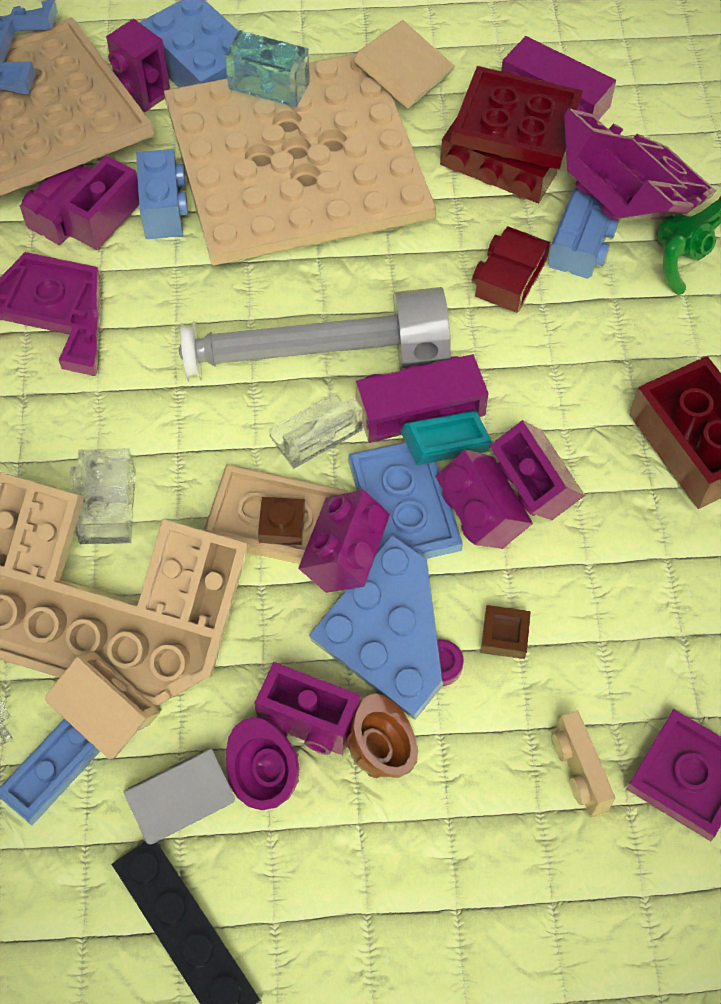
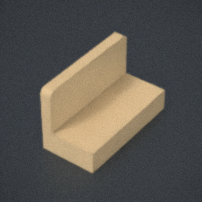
(100, 704)

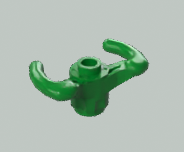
(687, 237)

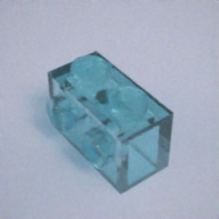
(267, 68)

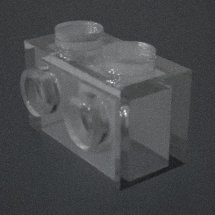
(108, 490)

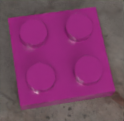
(683, 775)

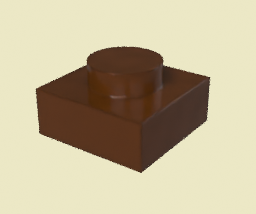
(281, 521)
(505, 632)

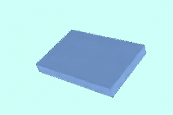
(410, 497)

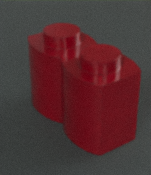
(511, 268)

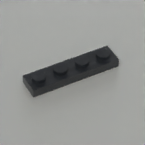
(183, 927)

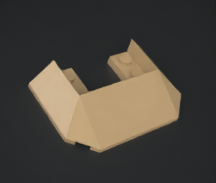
(153, 643)

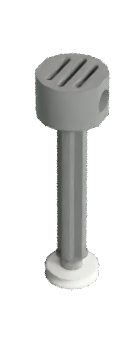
(417, 329)

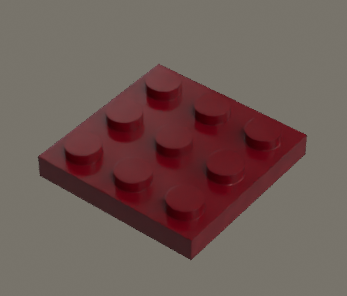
(515, 117)

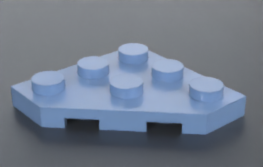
(388, 629)

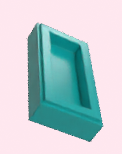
(445, 437)

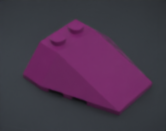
(629, 174)

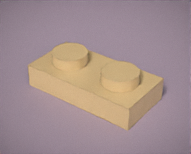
(589, 778)

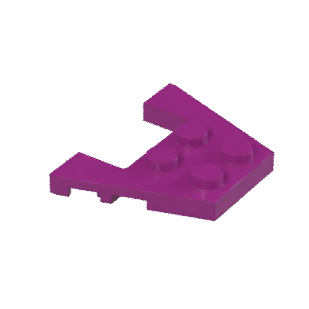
(56, 298)

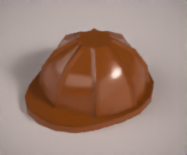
(382, 738)

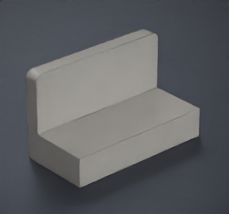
(179, 796)

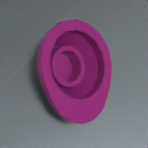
(261, 764)

